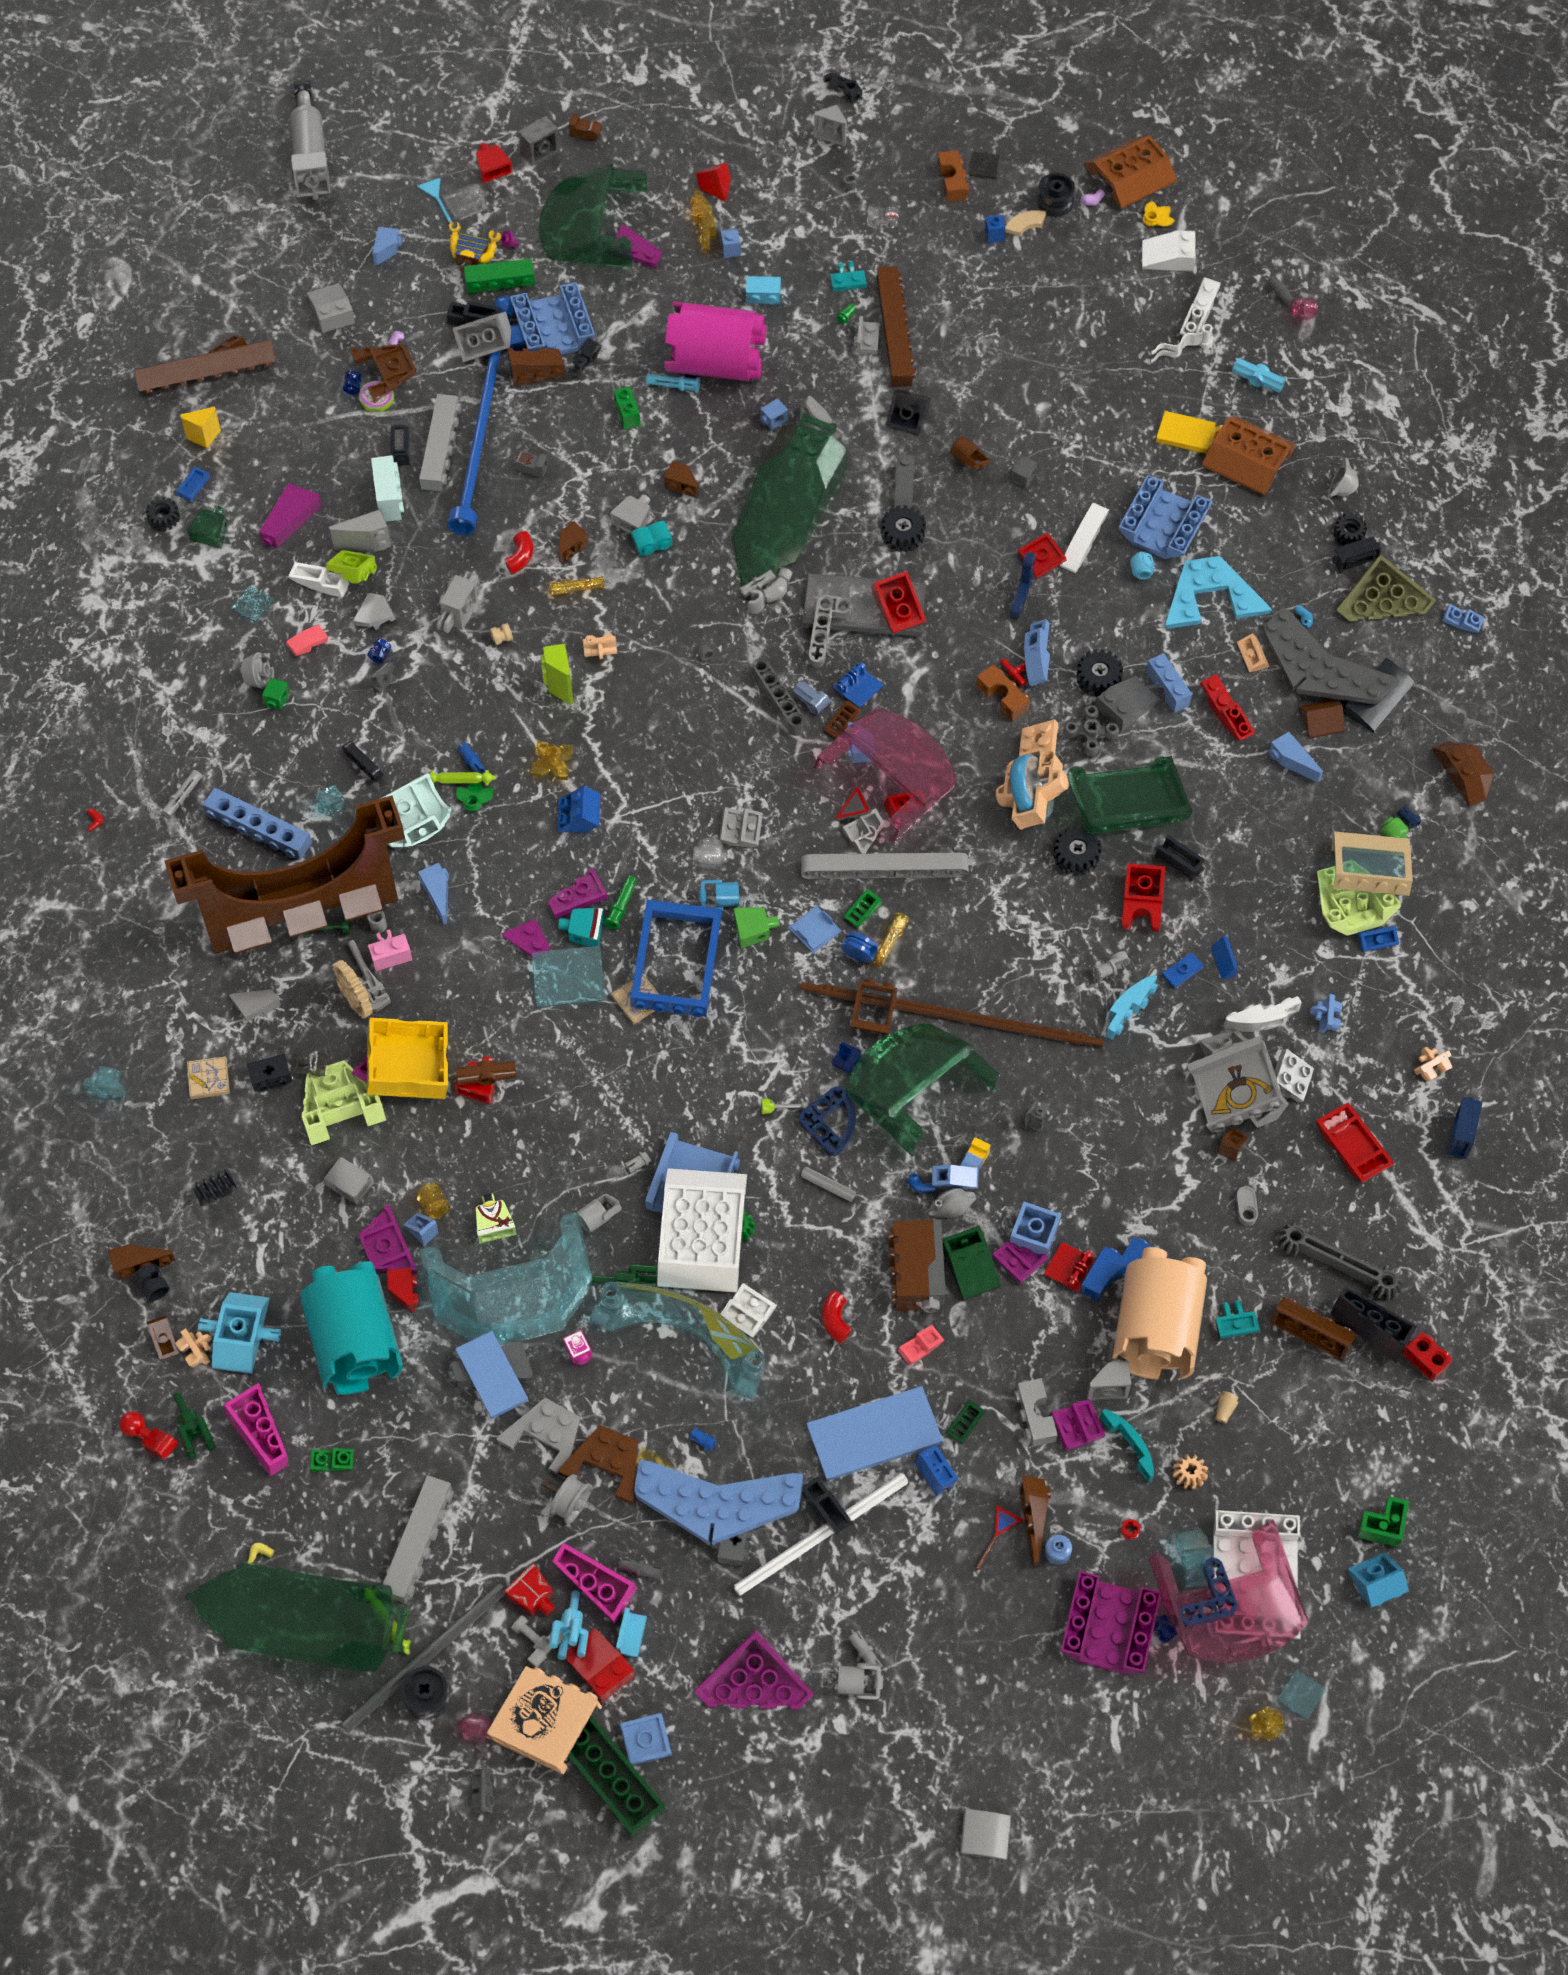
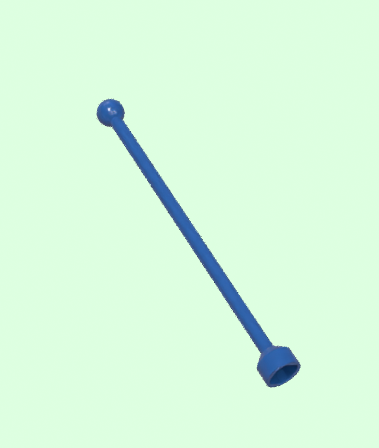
(462, 518)

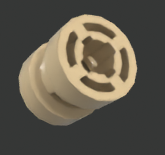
(501, 634)

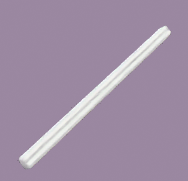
(818, 1535)

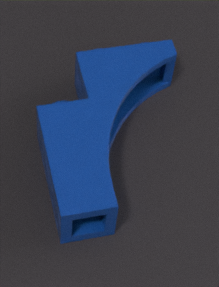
(1111, 1266)

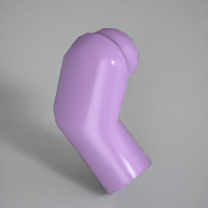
(1091, 199)
(396, 337)

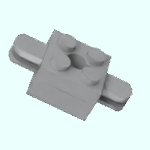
(458, 602)

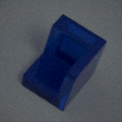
(846, 1057)

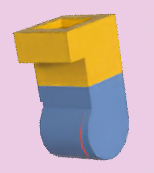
(976, 1154)

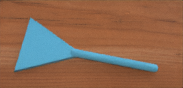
(432, 188)

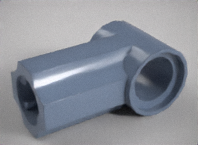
(814, 700)

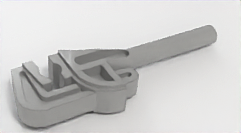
(369, 981)

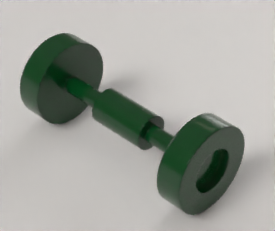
(345, 925)

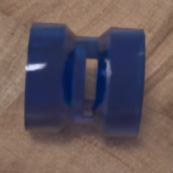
(352, 382)
(380, 649)
(1164, 1629)

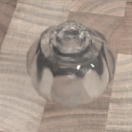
(709, 855)

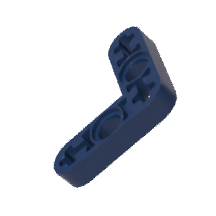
(1025, 584)
(1219, 1598)

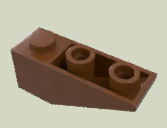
(130, 1258)

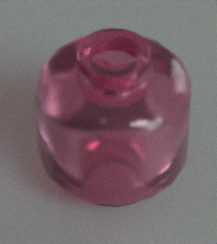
(1304, 308)
(475, 1727)

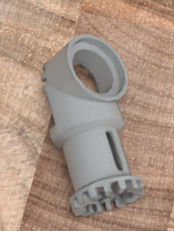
(1110, 968)

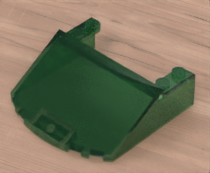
(575, 216)
(904, 1066)

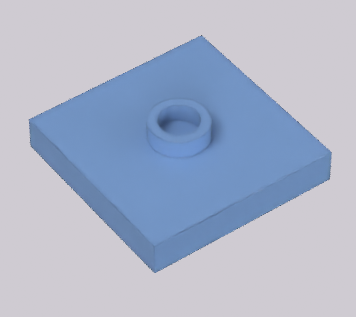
(645, 1739)

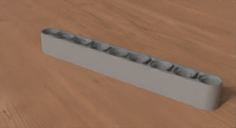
(884, 865)

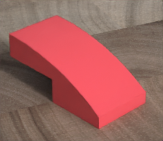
(306, 640)
(921, 1345)

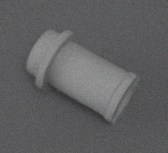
(637, 1162)

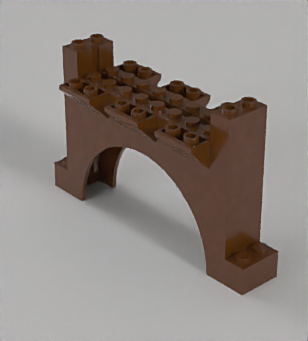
(347, 874)

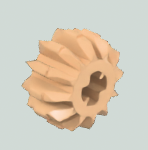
(1193, 1465)

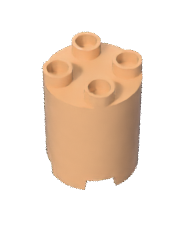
(1160, 1314)

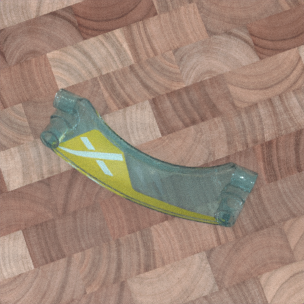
(652, 1304)

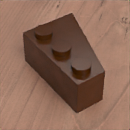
(535, 365)

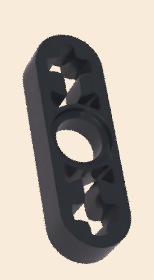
(362, 761)

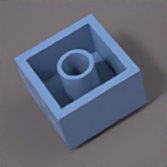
(1035, 1228)

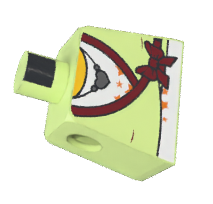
(493, 1220)

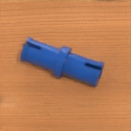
(470, 758)

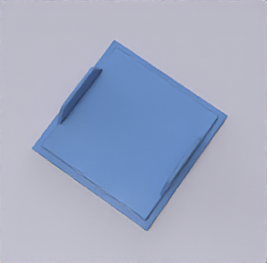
(815, 929)

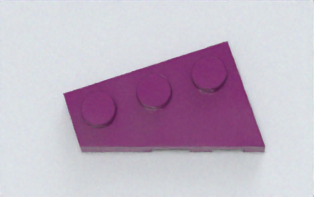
(642, 250)
(583, 893)

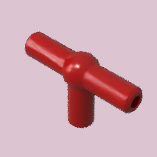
(1014, 671)

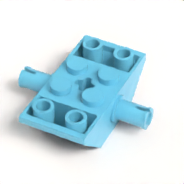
(237, 1348)

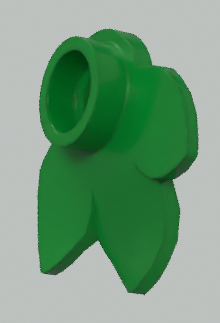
(474, 794)

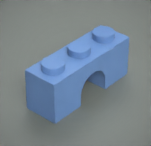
(1176, 692)

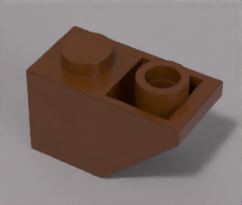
(681, 479)
(571, 541)

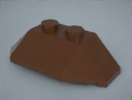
(1466, 769)

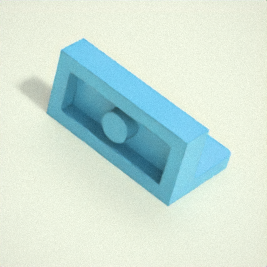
(631, 1634)

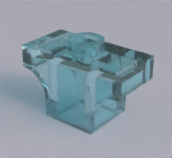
(105, 1084)

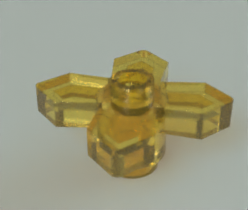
(552, 759)

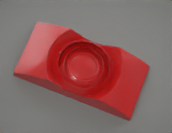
(1354, 1143)

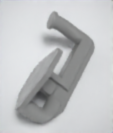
(818, 412)

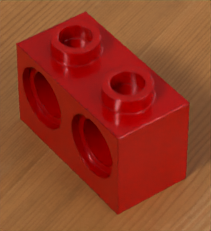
(1423, 1359)

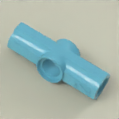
(1258, 375)

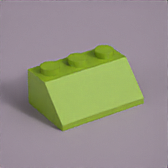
(557, 672)

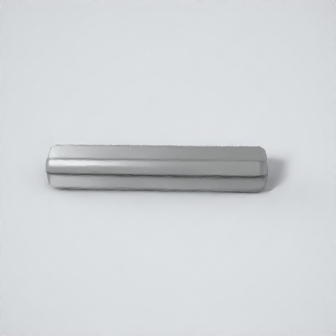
(828, 1184)

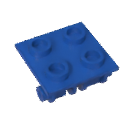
(858, 685)

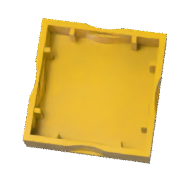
(407, 1058)

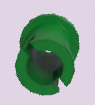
(843, 316)

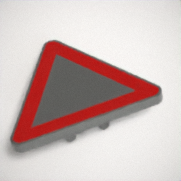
(854, 806)

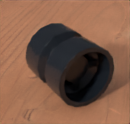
(151, 1282)

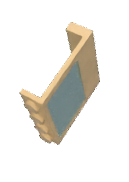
(1372, 863)

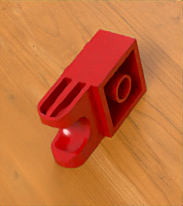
(1143, 894)

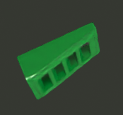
(867, 913)

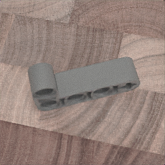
(824, 631)

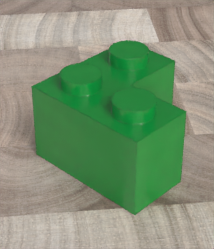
(1385, 1528)

